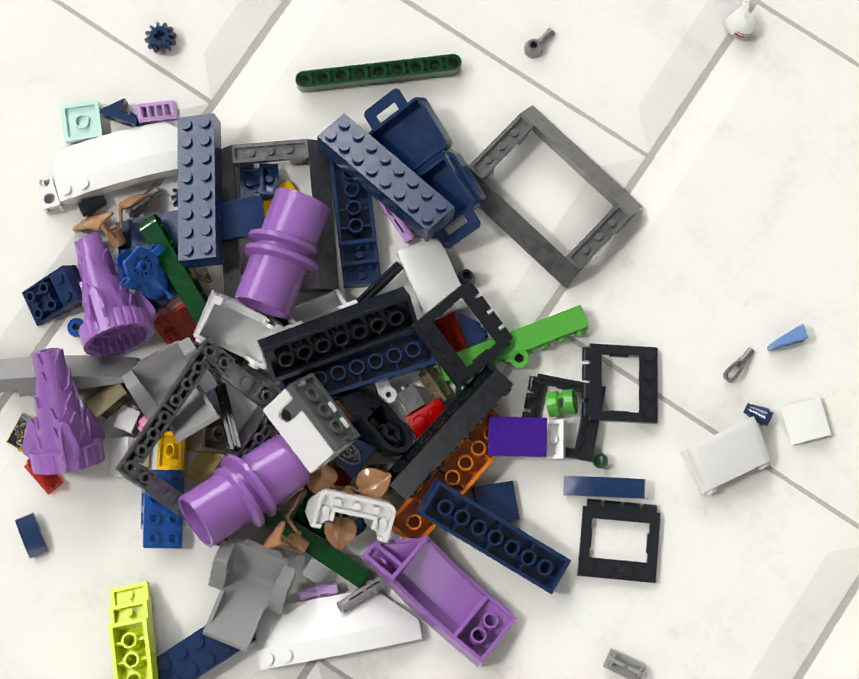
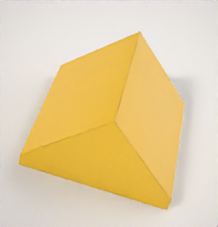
(171, 453)

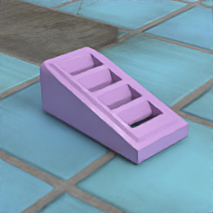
(157, 118)

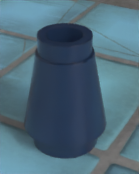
(761, 414)

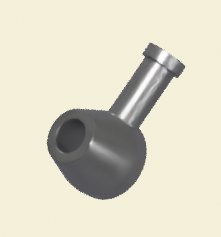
(536, 52)

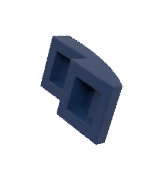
(31, 535)

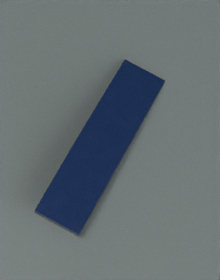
(238, 219)
(355, 230)

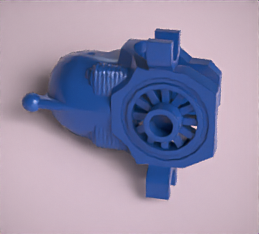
(133, 268)

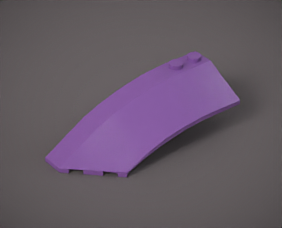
(441, 594)

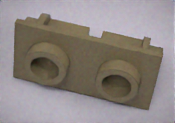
(430, 378)

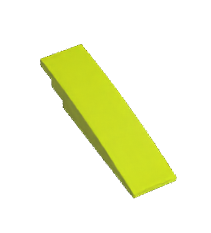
(132, 632)

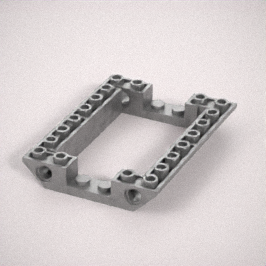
(288, 150)
(524, 234)
(252, 435)

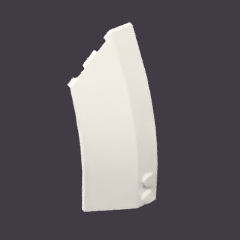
(116, 161)
(320, 630)

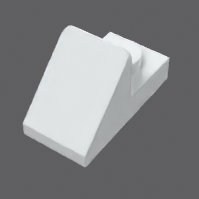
(308, 566)

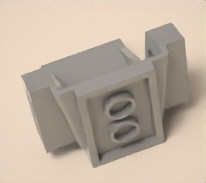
(155, 375)
(248, 585)

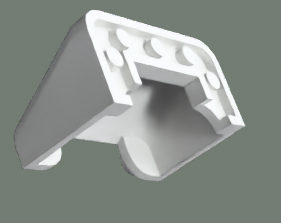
(430, 274)
(235, 327)
(726, 455)
(376, 512)

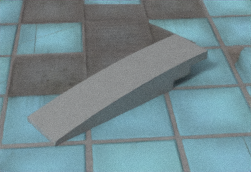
(85, 371)

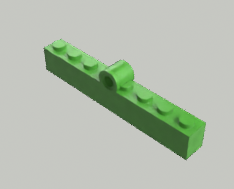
(528, 338)

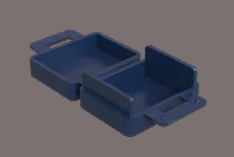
(421, 143)

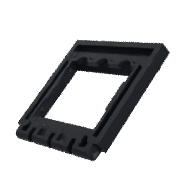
(440, 347)
(647, 383)
(587, 429)
(613, 568)

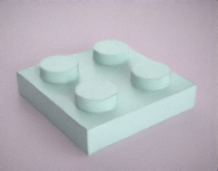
(81, 121)

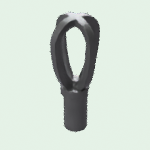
(742, 360)

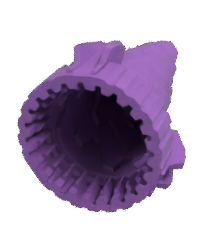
(113, 316)
(63, 433)

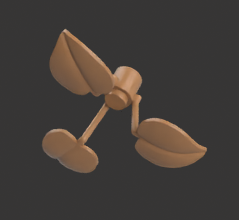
(114, 232)
(369, 482)
(293, 541)

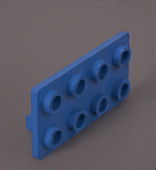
(159, 524)

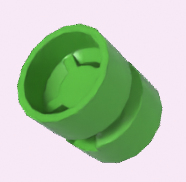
(555, 403)

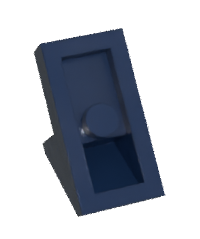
(116, 113)

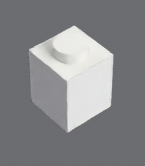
(128, 418)

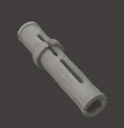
(359, 595)

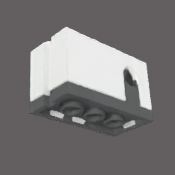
(311, 422)

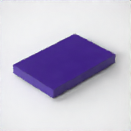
(517, 436)

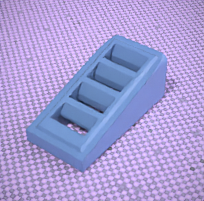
(792, 337)

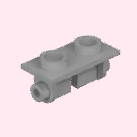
(624, 665)

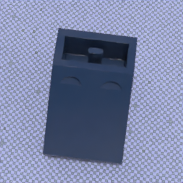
(54, 294)

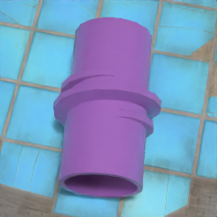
(282, 253)
(243, 491)

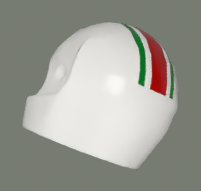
(740, 21)

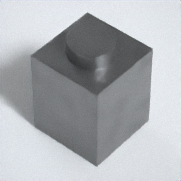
(410, 398)

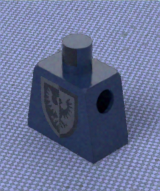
(354, 457)

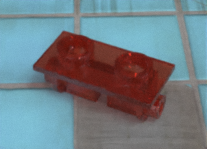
(47, 482)

